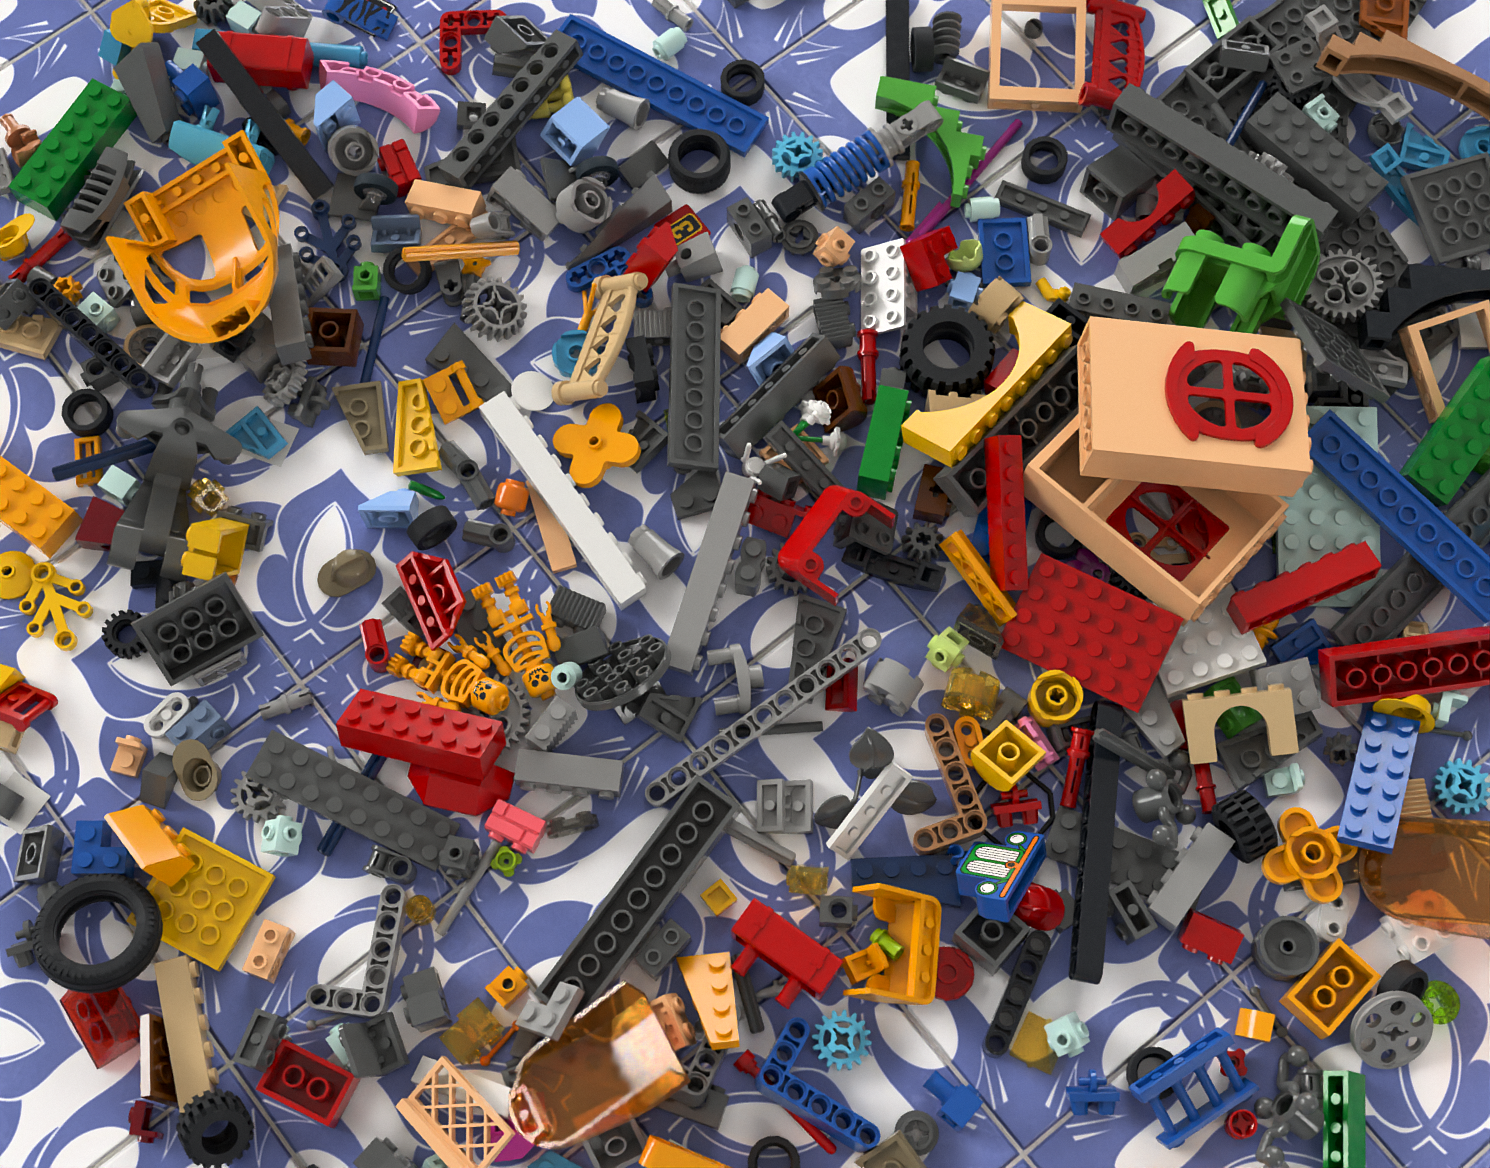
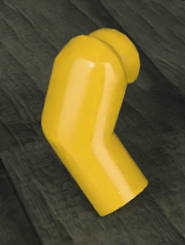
(1050, 293)

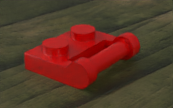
(19, 698)

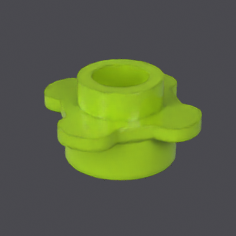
(503, 854)

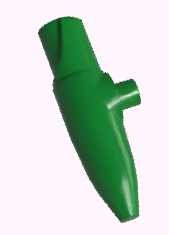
(425, 490)

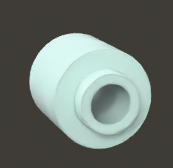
(669, 43)
(982, 208)
(744, 284)
(572, 672)

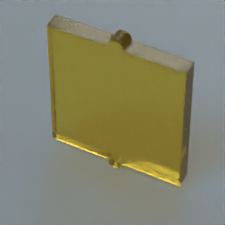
(1032, 1044)

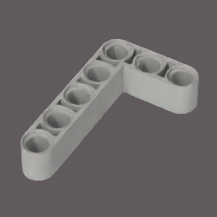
(282, 17)
(375, 964)

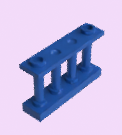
(1171, 1075)

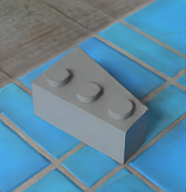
(525, 203)
(1152, 262)

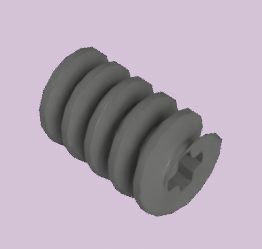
(946, 35)

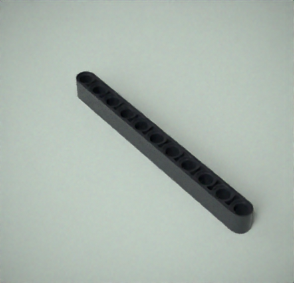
(1095, 850)

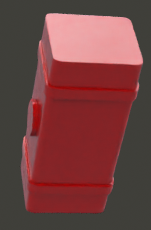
(271, 59)
(786, 950)

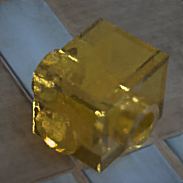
(807, 879)

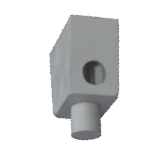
(695, 259)

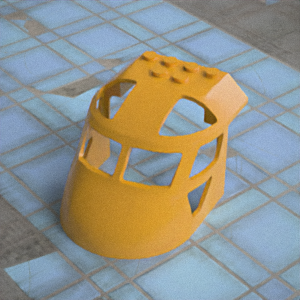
(208, 204)

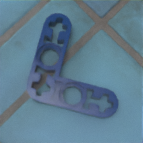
(617, 268)

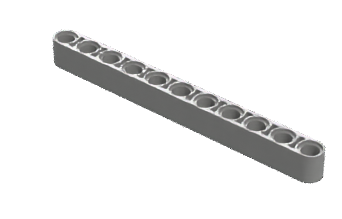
(770, 705)

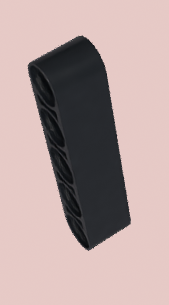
(1025, 984)

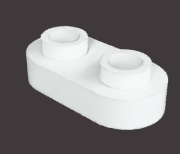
(166, 714)
(1333, 915)

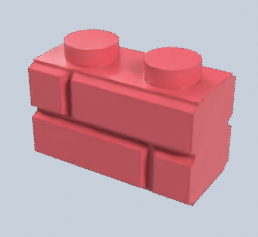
(516, 827)

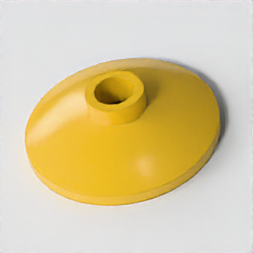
(19, 580)

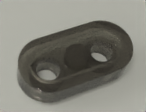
(582, 822)

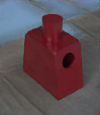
(98, 525)

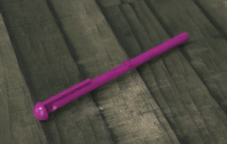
(941, 210)

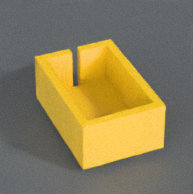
(214, 548)

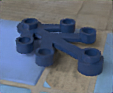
(329, 243)

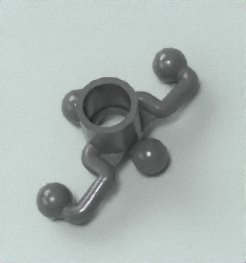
(1165, 802)
(1289, 1110)

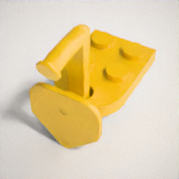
(139, 19)

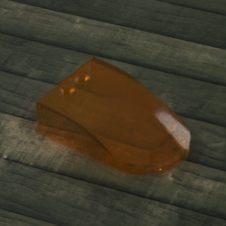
(1433, 876)
(598, 1074)

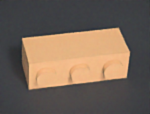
(444, 203)
(753, 324)

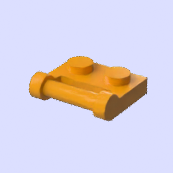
(445, 395)

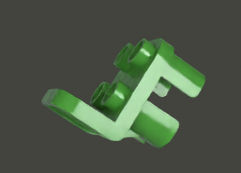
(1241, 277)

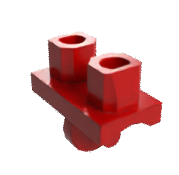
(1027, 807)

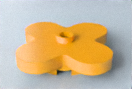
(596, 445)
(1290, 863)

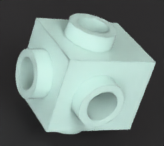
(281, 836)
(1067, 1035)

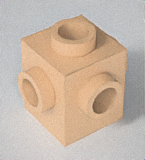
(833, 247)

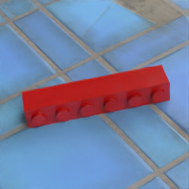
(1006, 512)
(1303, 587)

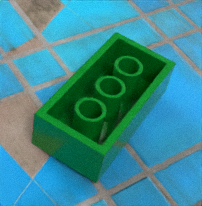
(883, 442)

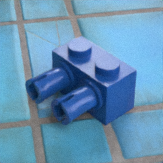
(192, 88)
(957, 1103)

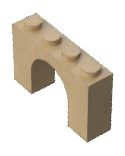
(1273, 704)

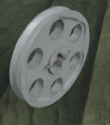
(1384, 1023)

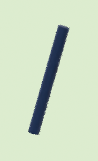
(1246, 113)
(375, 339)

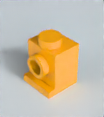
(504, 996)

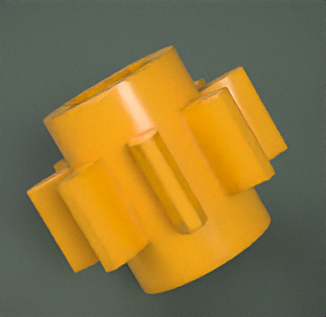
(69, 288)

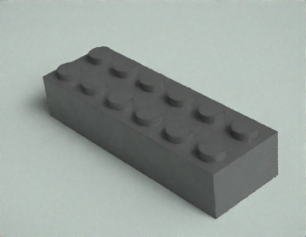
(1314, 158)

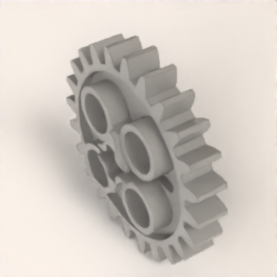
(1363, 280)
(513, 714)

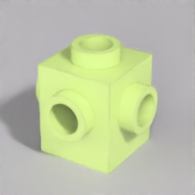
(947, 649)

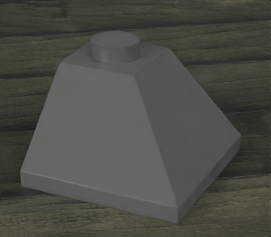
(514, 35)

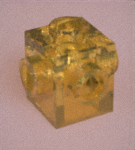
(213, 502)

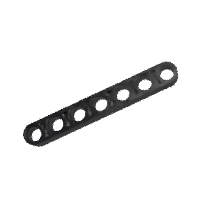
(98, 345)

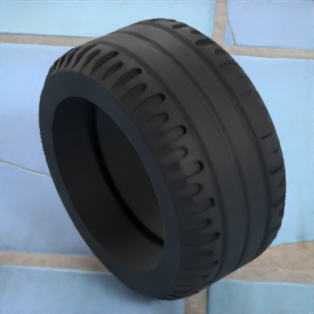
(699, 140)

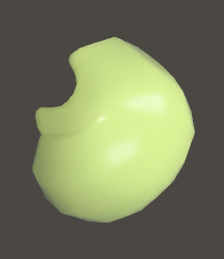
(967, 257)

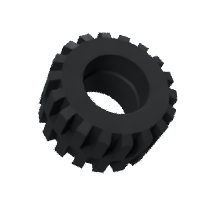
(1247, 823)
(223, 1146)

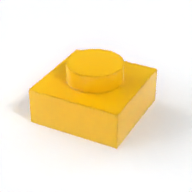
(718, 897)

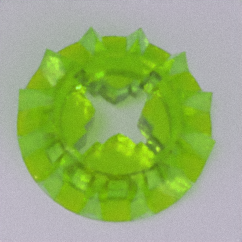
(1448, 998)

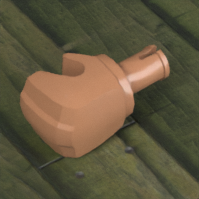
(20, 139)

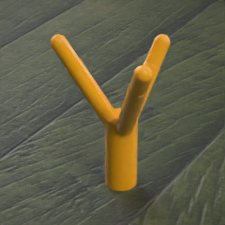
(587, 305)

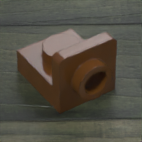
(1199, 218)

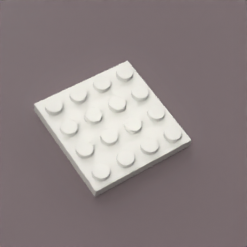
(1209, 650)

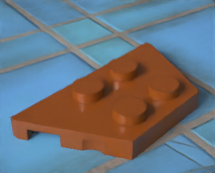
(1385, 15)

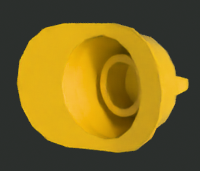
(14, 236)
(1410, 707)

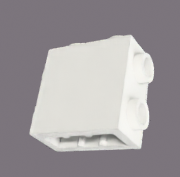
(1414, 941)

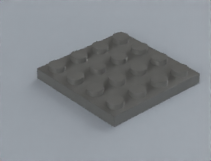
(1452, 207)
(1333, 351)

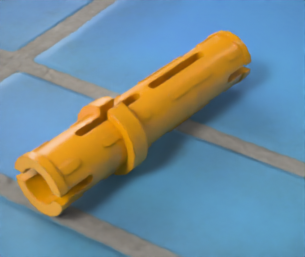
(910, 187)

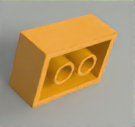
(1330, 989)

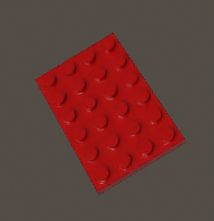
(1091, 632)

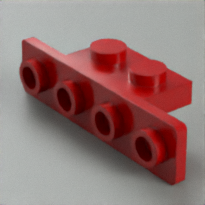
(775, 514)

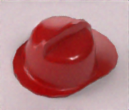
(1041, 908)

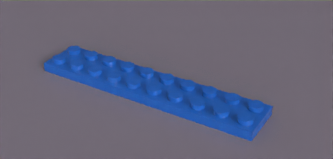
(667, 88)
(1402, 512)

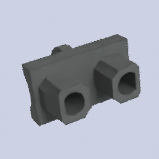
(311, 402)
(22, 951)

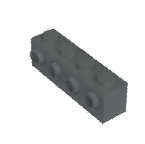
(1117, 305)

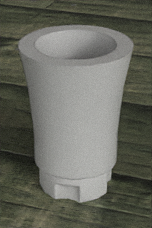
(623, 107)
(655, 551)

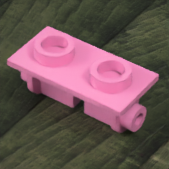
(1031, 729)

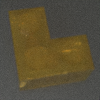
(472, 1032)

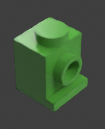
(367, 282)

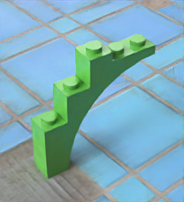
(958, 148)

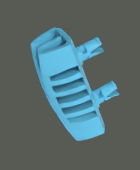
(200, 141)

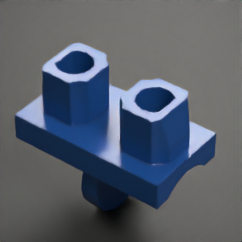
(1092, 1090)

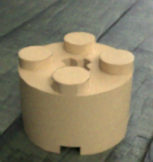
(996, 304)

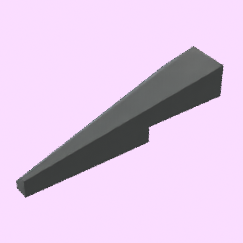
(633, 216)

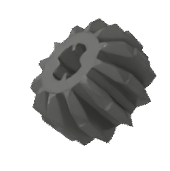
(212, 10)
(928, 537)

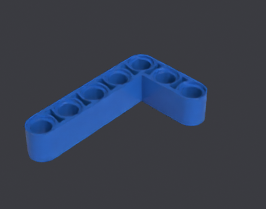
(807, 1094)

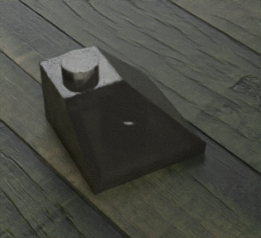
(980, 629)

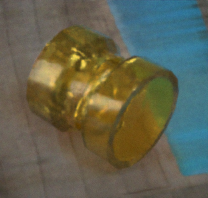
(417, 906)

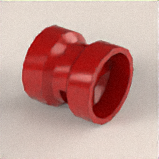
(1245, 1122)

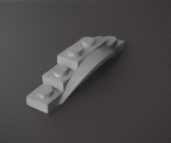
(1357, 86)

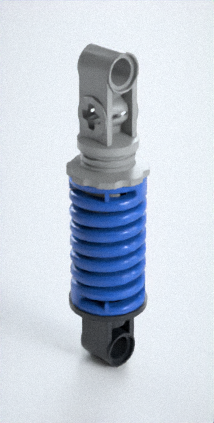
(855, 161)

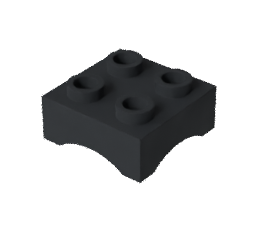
(642, 364)

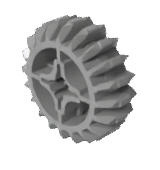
(510, 304)

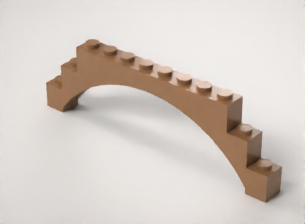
(1406, 61)

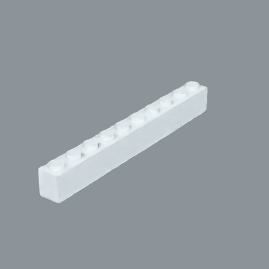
(563, 501)

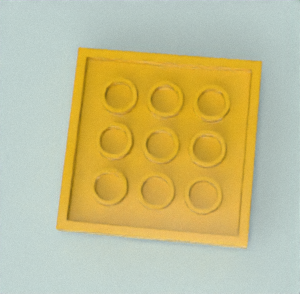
(210, 903)

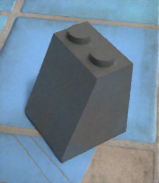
(1117, 181)

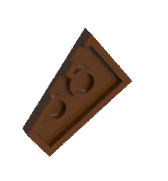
(156, 1069)

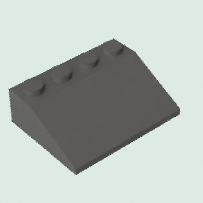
(198, 628)

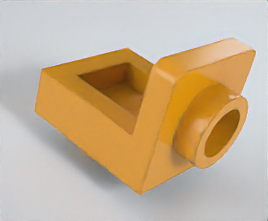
(865, 963)

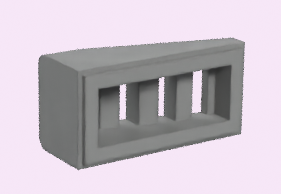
(333, 277)

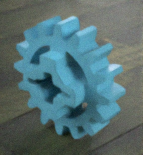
(795, 155)
(1467, 797)
(849, 1050)

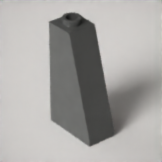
(149, 90)

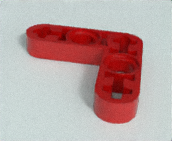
(456, 31)

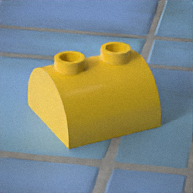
(1005, 756)

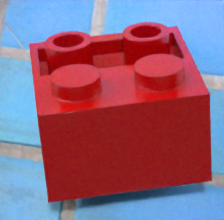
(653, 254)

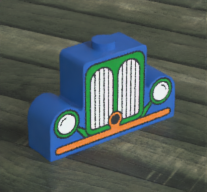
(1001, 873)

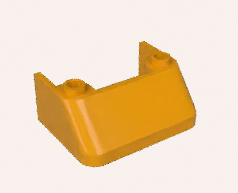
(915, 924)

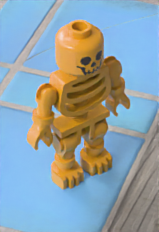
(538, 674)
(461, 683)

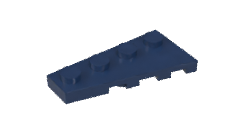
(921, 873)

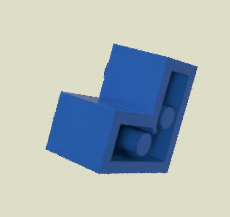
(93, 852)

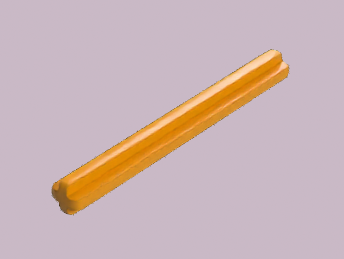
(460, 251)

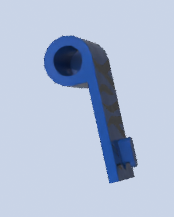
(362, 14)

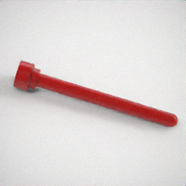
(747, 1064)

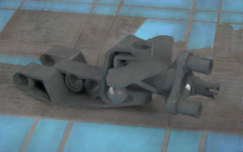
(158, 512)

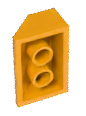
(151, 842)

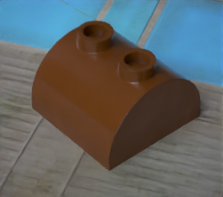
(844, 399)

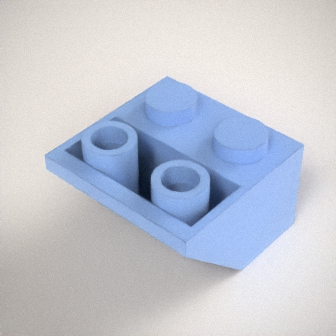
(333, 110)
(575, 132)

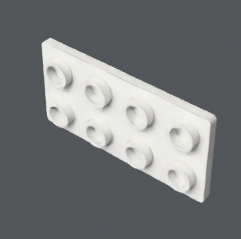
(886, 288)

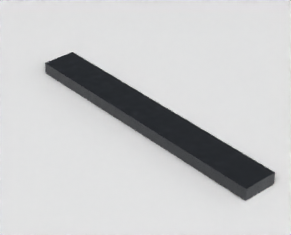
(897, 51)
(264, 114)

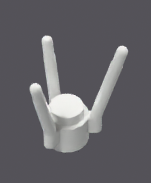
(752, 466)

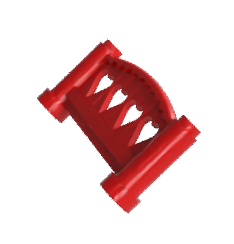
(1108, 13)

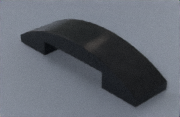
(894, 568)

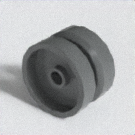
(1298, 939)

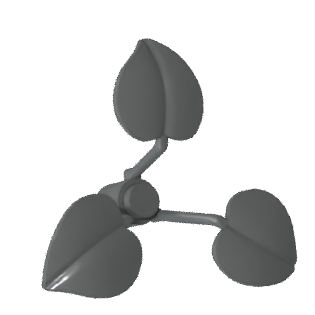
(871, 755)

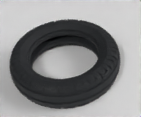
(109, 974)

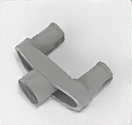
(747, 679)

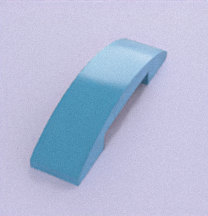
(1386, 164)

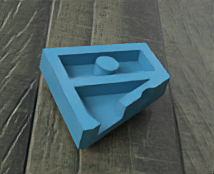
(258, 434)

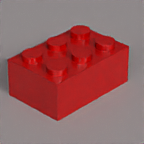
(308, 1084)

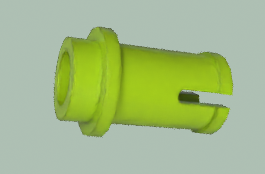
(887, 943)

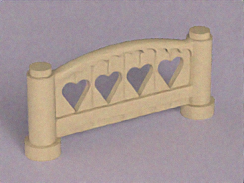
(609, 292)

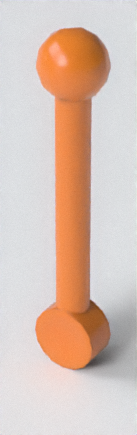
(486, 1060)

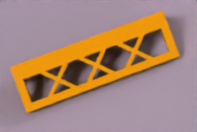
(977, 575)

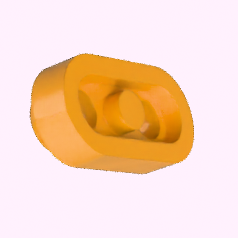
(967, 742)

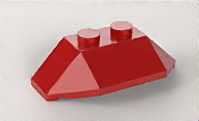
(433, 595)
(459, 792)

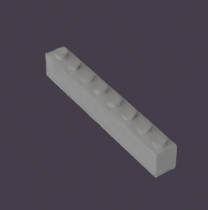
(709, 572)

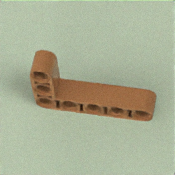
(955, 790)

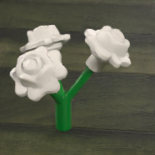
(819, 412)

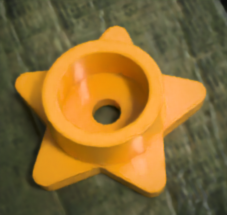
(477, 269)

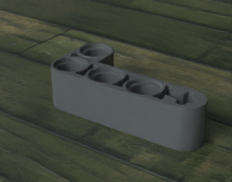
(700, 1076)

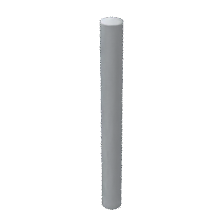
(468, 888)

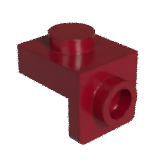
(140, 1119)

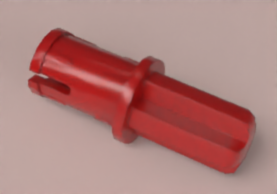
(1205, 787)

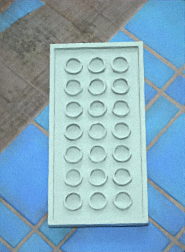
(1324, 517)

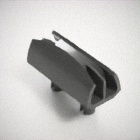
(101, 199)

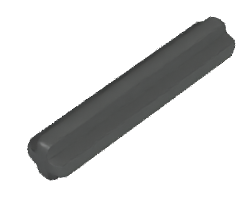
(749, 1000)

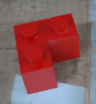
(926, 258)

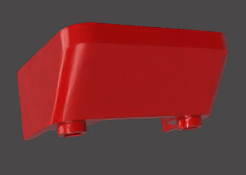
(797, 554)

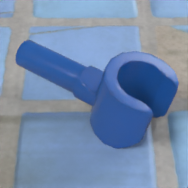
(958, 851)

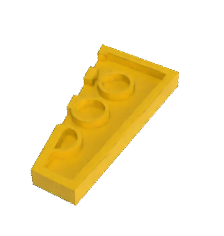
(414, 433)

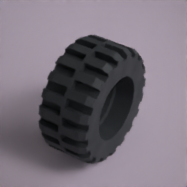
(949, 325)

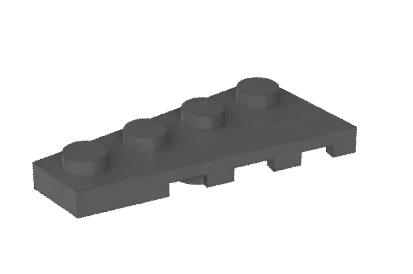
(507, 158)
(482, 373)
(814, 636)
(1248, 755)

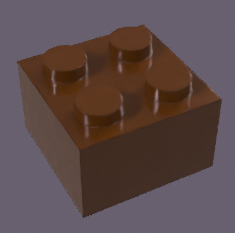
(335, 336)

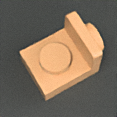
(129, 756)

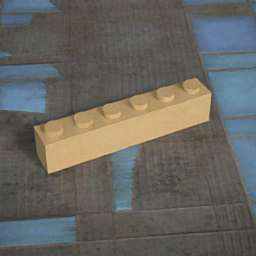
(186, 1028)

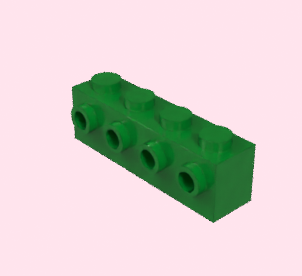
(1344, 1119)

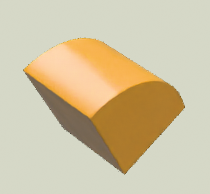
(1254, 1025)

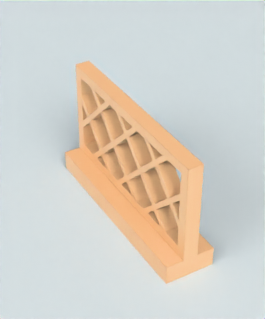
(435, 1133)

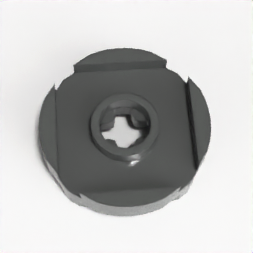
(837, 282)

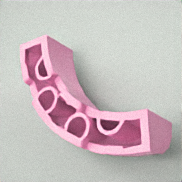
(382, 91)

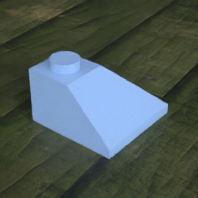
(768, 356)
(390, 509)

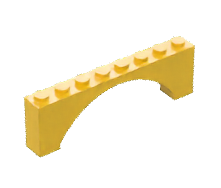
(952, 432)

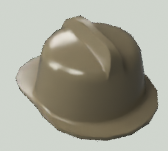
(346, 572)
(196, 769)

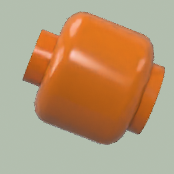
(511, 497)

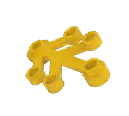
(53, 603)

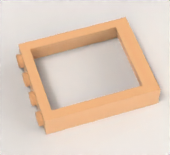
(1033, 97)

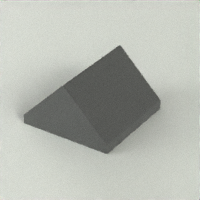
(39, 855)

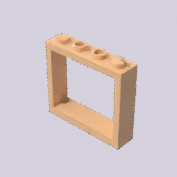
(1419, 360)

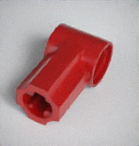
(375, 644)

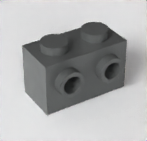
(1129, 913)

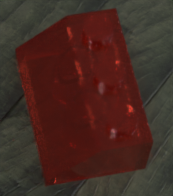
(103, 1023)

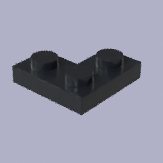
(147, 576)

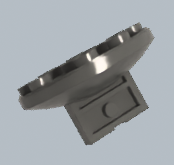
(624, 676)

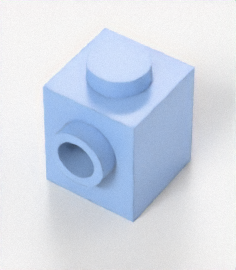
(964, 290)

